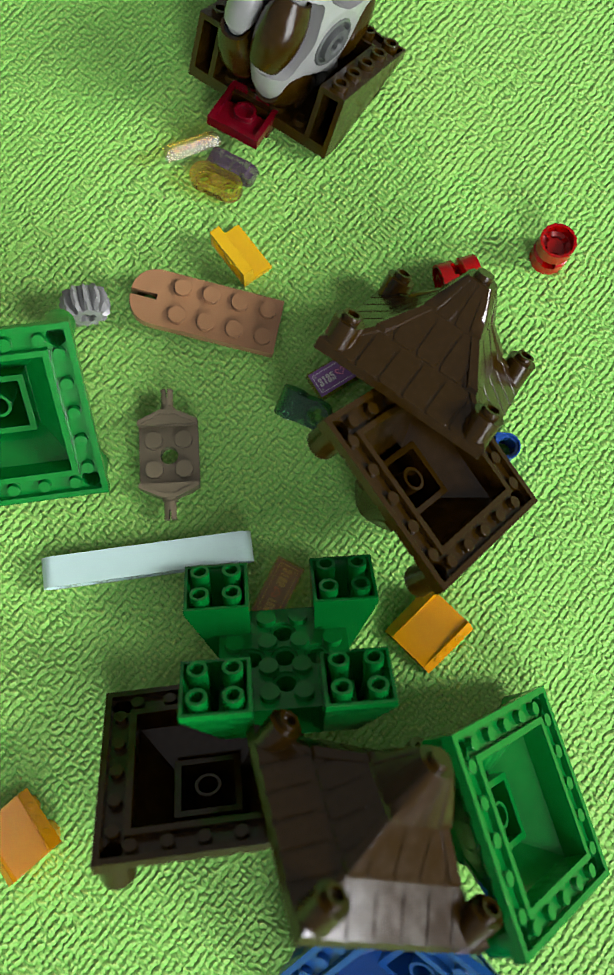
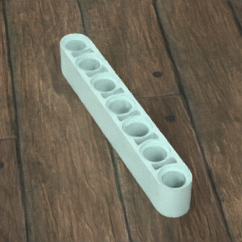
(145, 560)

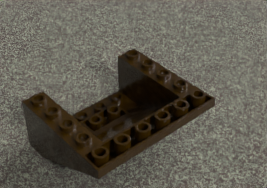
(329, 109)

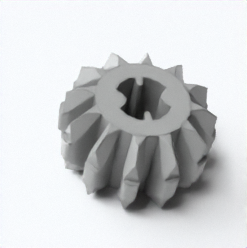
(86, 304)

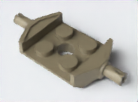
(166, 431)

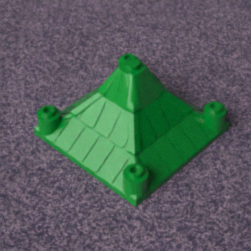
(46, 415)
(522, 822)

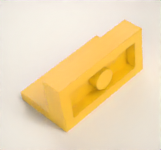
(239, 254)

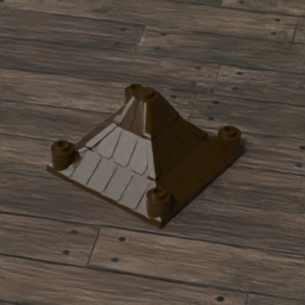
(433, 354)
(423, 487)
(169, 790)
(365, 843)

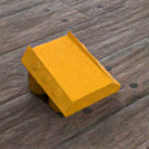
(429, 630)
(24, 836)

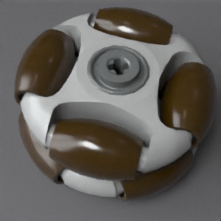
(289, 42)

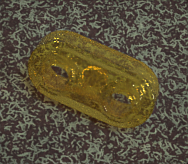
(218, 181)

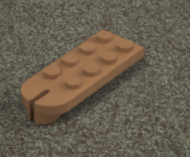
(206, 311)

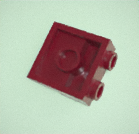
(240, 119)

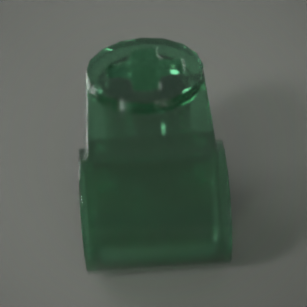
(299, 406)

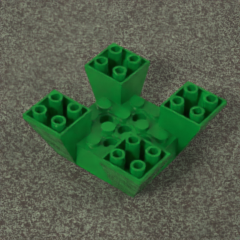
(284, 655)

